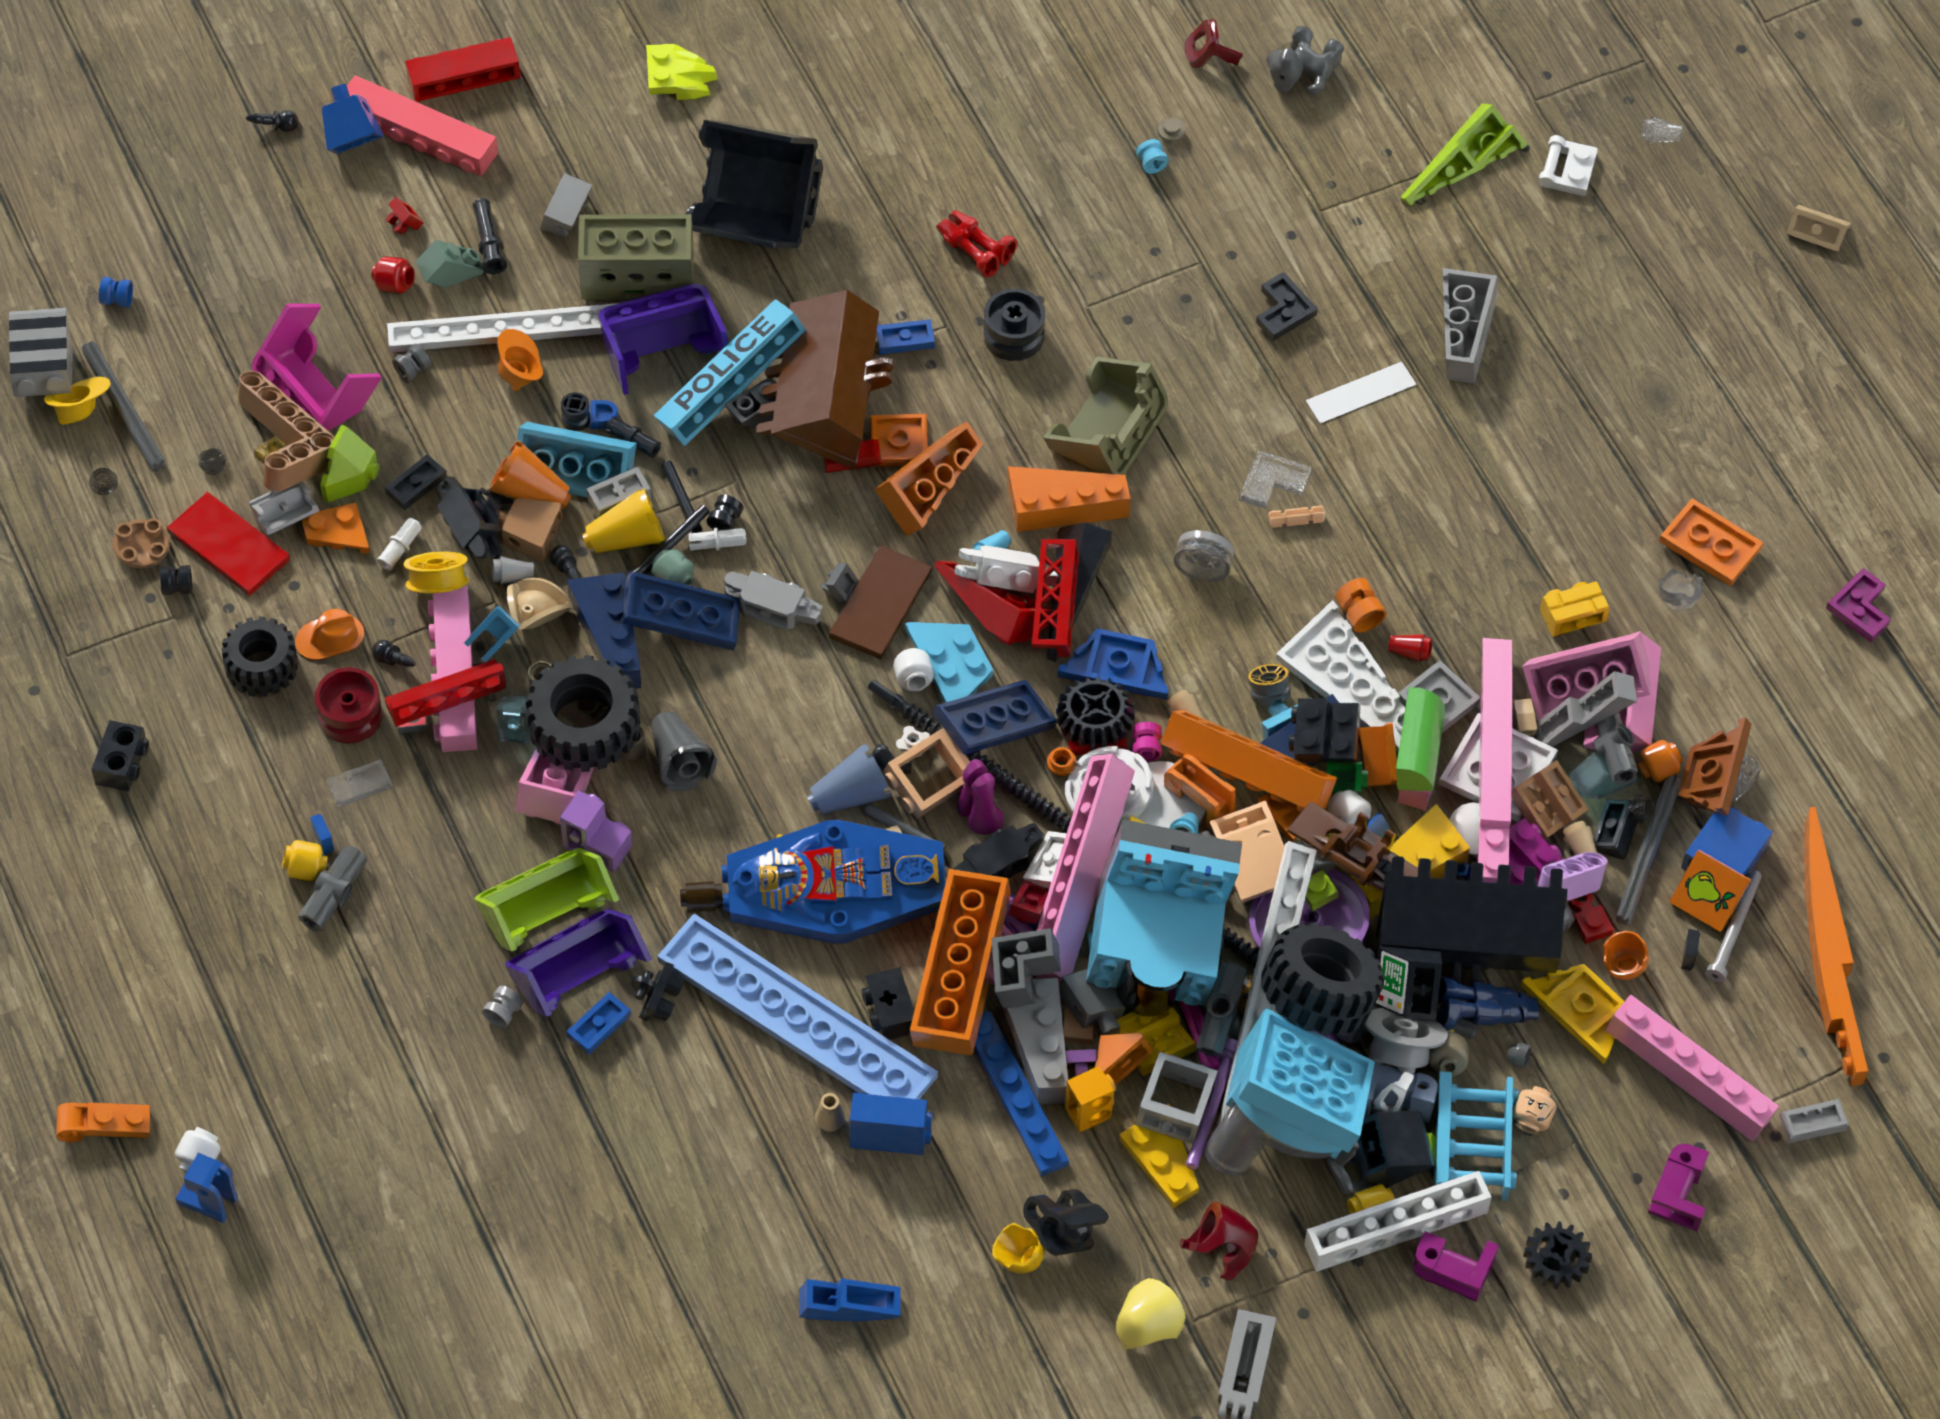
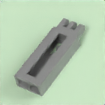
(1247, 1360)

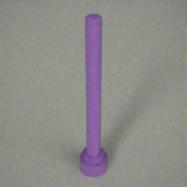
(1212, 1105)

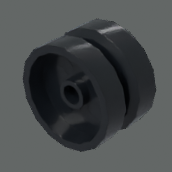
(1014, 324)

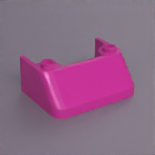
(288, 365)

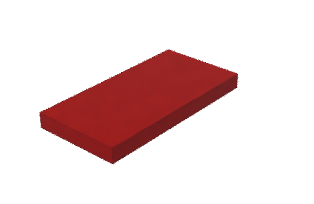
(228, 543)

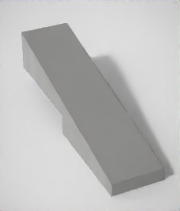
(1576, 715)

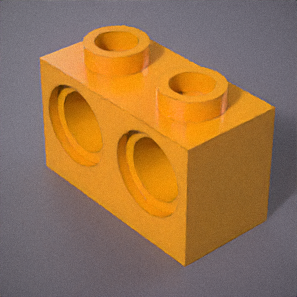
(1090, 1098)

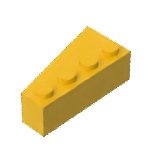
(1428, 838)

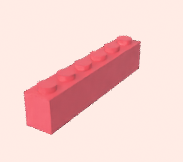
(427, 128)

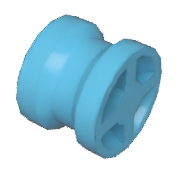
(1152, 156)

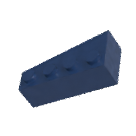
(600, 613)

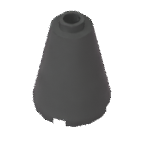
(680, 753)

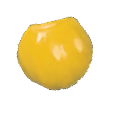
(1018, 1249)

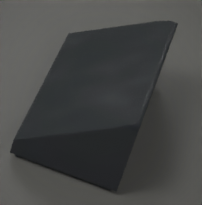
(1615, 829)

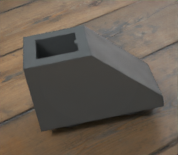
(747, 405)

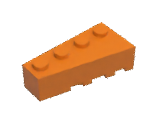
(925, 480)
(1065, 497)

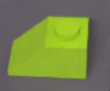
(350, 466)

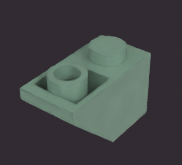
(449, 264)

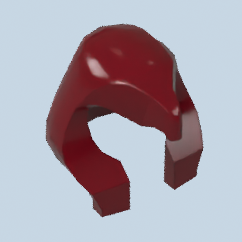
(1221, 1226)

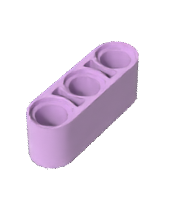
(1580, 874)

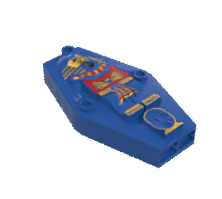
(835, 881)

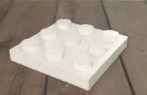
(1463, 769)

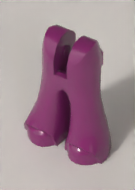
(978, 799)

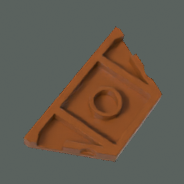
(1714, 769)

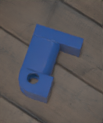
(205, 1185)

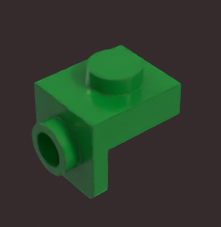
(1348, 777)

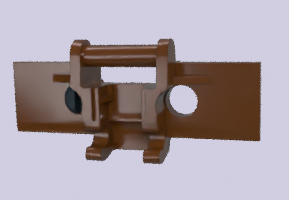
(1352, 841)

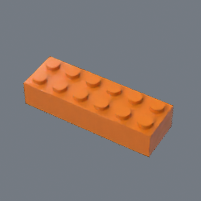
(960, 962)

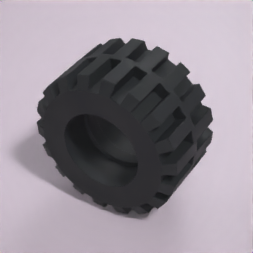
(253, 638)

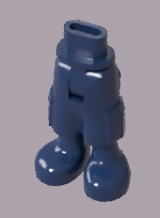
(1484, 1004)

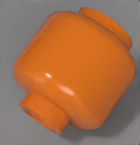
(1660, 761)

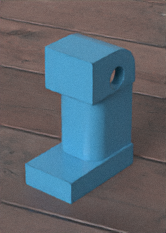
(499, 625)

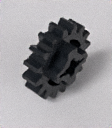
(1552, 1265)

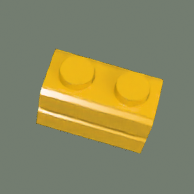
(1574, 608)

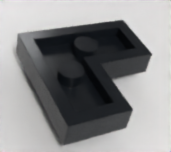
(1289, 309)

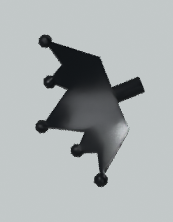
(495, 500)

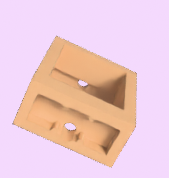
(910, 798)

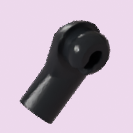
(883, 756)

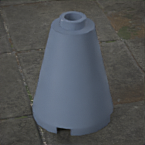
(850, 784)

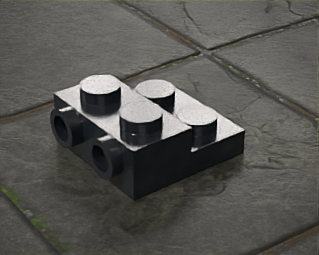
(1325, 731)

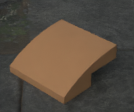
(1549, 799)

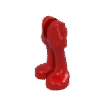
(962, 228)

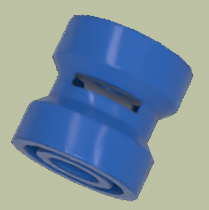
(116, 292)

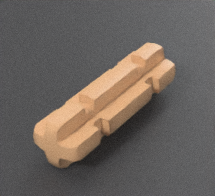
(1296, 516)

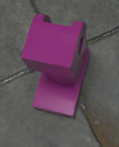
(1680, 1172)
(1452, 1270)

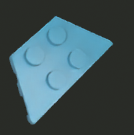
(954, 655)

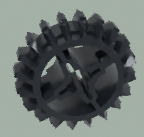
(1094, 703)

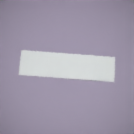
(1361, 392)

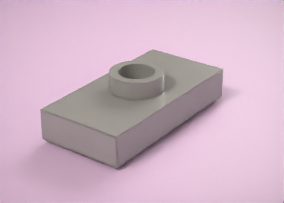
(1814, 1121)

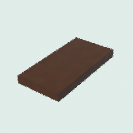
(880, 602)

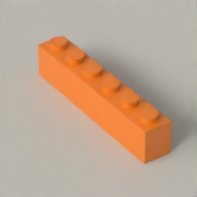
(1247, 760)

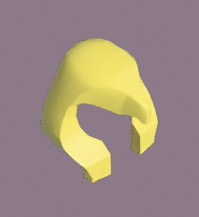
(1149, 1315)

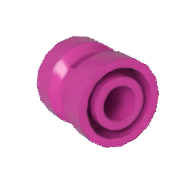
(1147, 740)

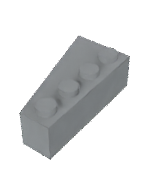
(1040, 1041)

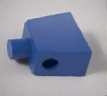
(348, 121)

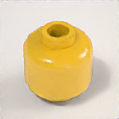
(303, 860)

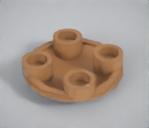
(141, 543)

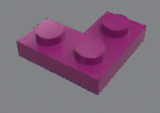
(1854, 605)

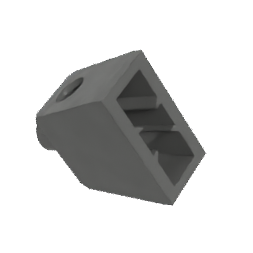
(1091, 1003)

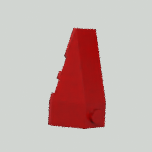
(997, 610)

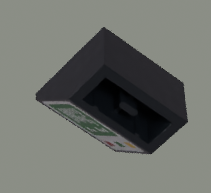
(1410, 981)

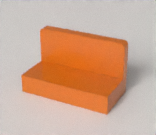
(1379, 754)

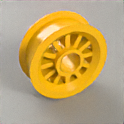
(436, 572)

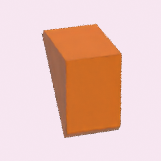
(1121, 1054)

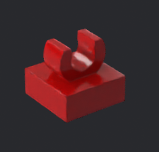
(405, 215)

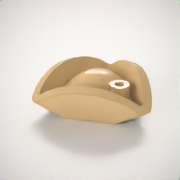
(536, 602)

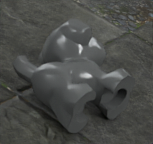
(1300, 59)

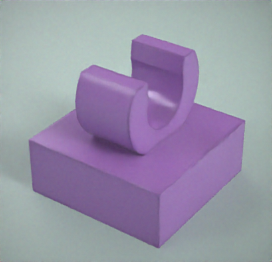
(1080, 1060)

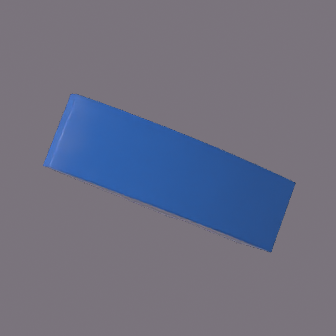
(848, 1301)

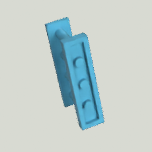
(1448, 1120)

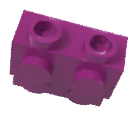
(1529, 850)

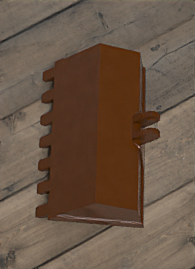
(826, 378)

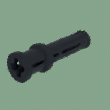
(490, 244)

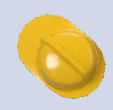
(80, 402)

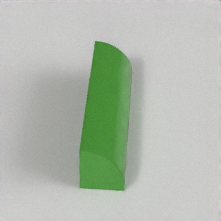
(1420, 741)

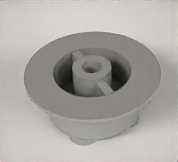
(1403, 1040)

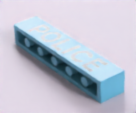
(730, 372)

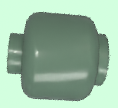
(673, 566)

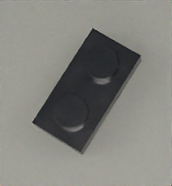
(416, 482)

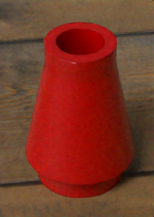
(1415, 646)

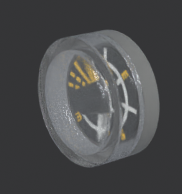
(1203, 556)

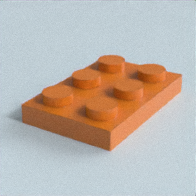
(1711, 542)

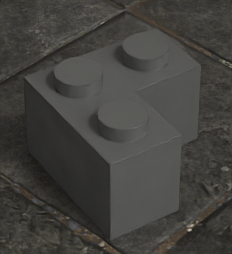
(1019, 958)

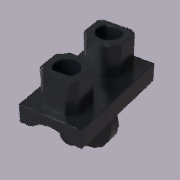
(664, 981)

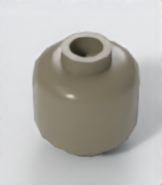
(1451, 1056)

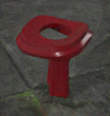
(1211, 47)

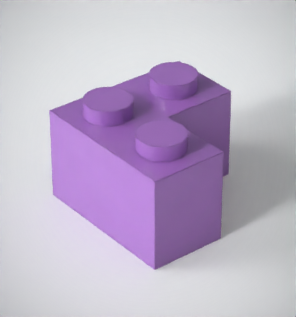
(587, 828)

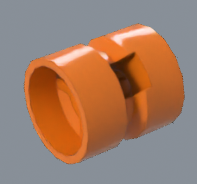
(1360, 604)

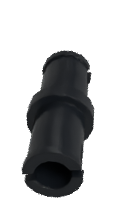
(633, 434)

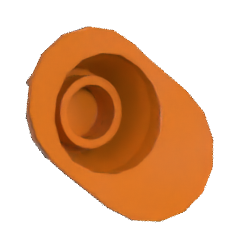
(518, 359)
(329, 635)

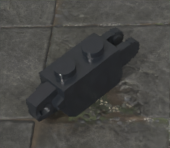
(469, 518)
(1003, 853)

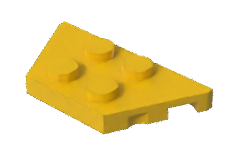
(1579, 1004)

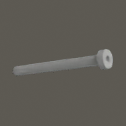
(1717, 972)

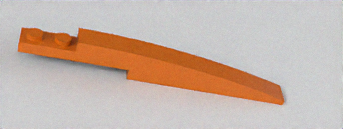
(1830, 951)

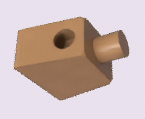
(531, 526)

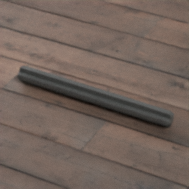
(124, 407)
(1648, 850)

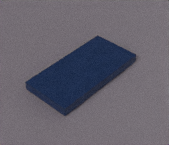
(681, 610)
(994, 717)

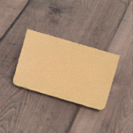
(1817, 228)

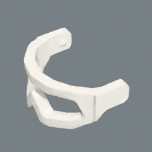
(1399, 1088)

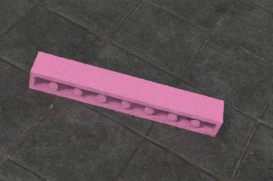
(1084, 856)

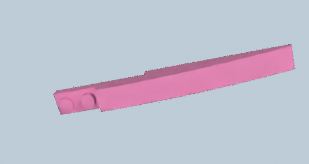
(1495, 756)

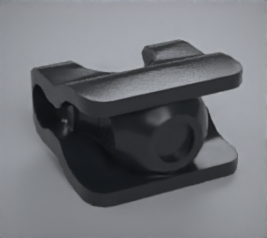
(1064, 1227)

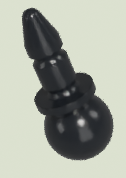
(286, 120)
(564, 560)
(386, 652)

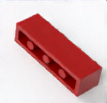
(462, 69)

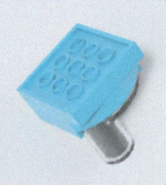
(1292, 1095)

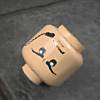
(1534, 1110)

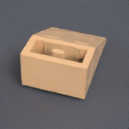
(1260, 848)

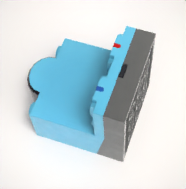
(1161, 916)

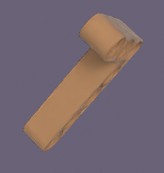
(304, 436)

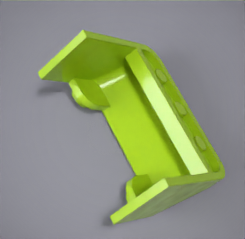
(545, 893)

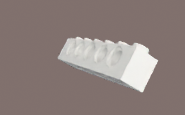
(1397, 1221)

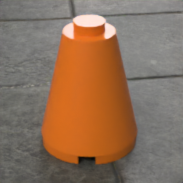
(529, 478)

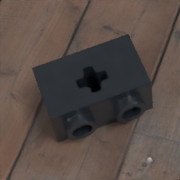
(890, 989)

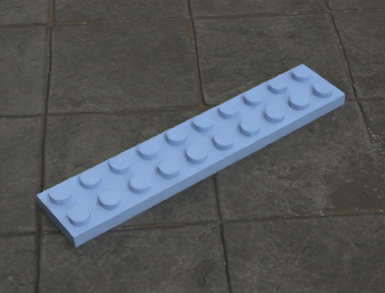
(794, 1013)

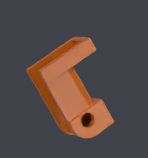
(1202, 786)

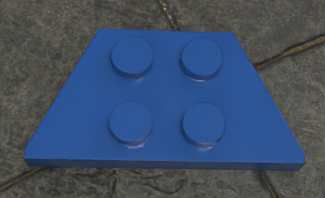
(1121, 658)

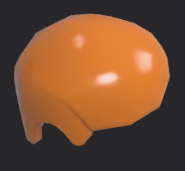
(1625, 955)

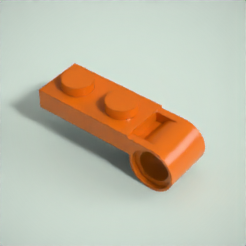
(101, 1119)

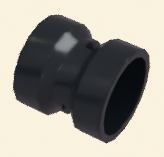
(575, 411)
(726, 511)
(169, 582)

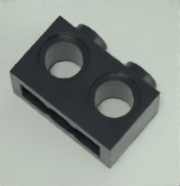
(114, 755)

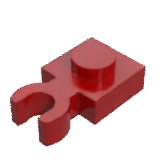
(1590, 920)

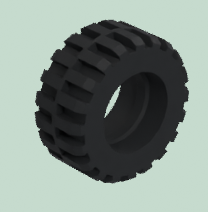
(577, 681)
(1322, 979)

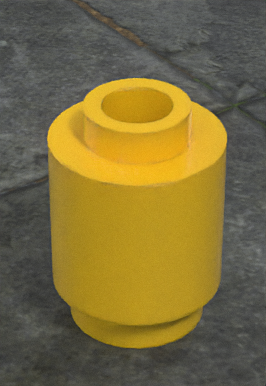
(1369, 1198)

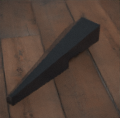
(1093, 546)

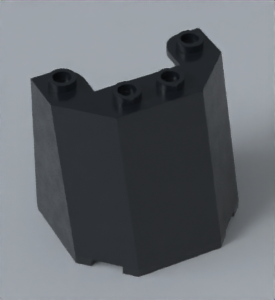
(757, 185)

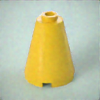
(625, 525)

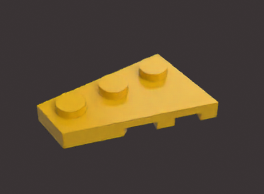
(1163, 1162)

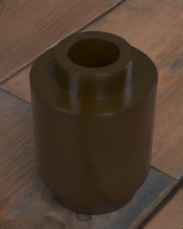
(701, 896)

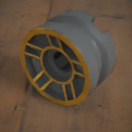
(1269, 684)

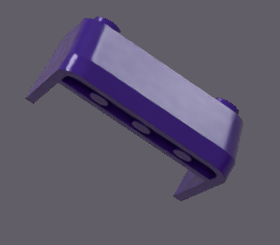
(659, 324)
(576, 955)

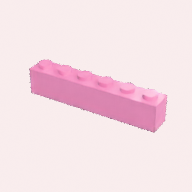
(449, 632)
(1691, 1068)

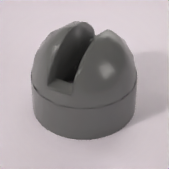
(1519, 1055)

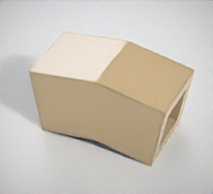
(1524, 717)

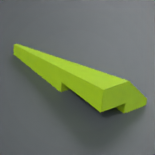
(1476, 144)

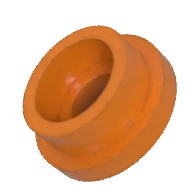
(1061, 754)

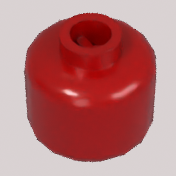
(393, 275)

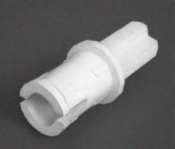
(717, 539)
(399, 544)

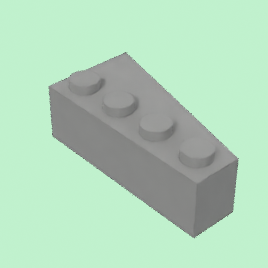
(1467, 316)

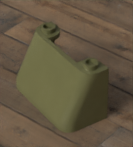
(1115, 418)

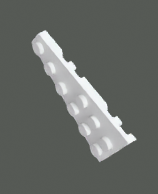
(1336, 663)

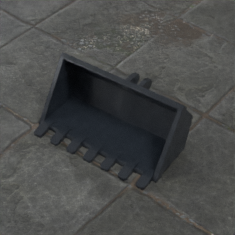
(1474, 920)

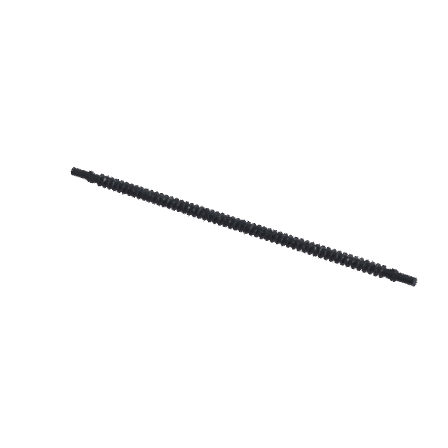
(897, 702)

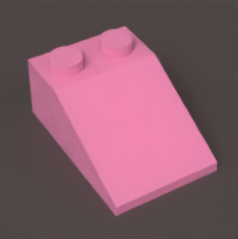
(548, 788)

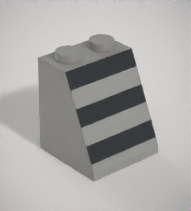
(40, 352)

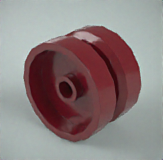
(348, 705)

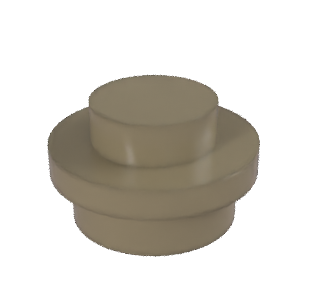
(1171, 130)

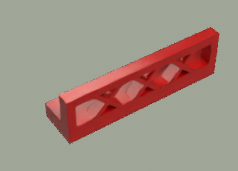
(1066, 598)
(446, 692)

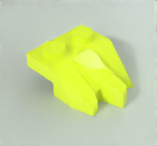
(677, 71)

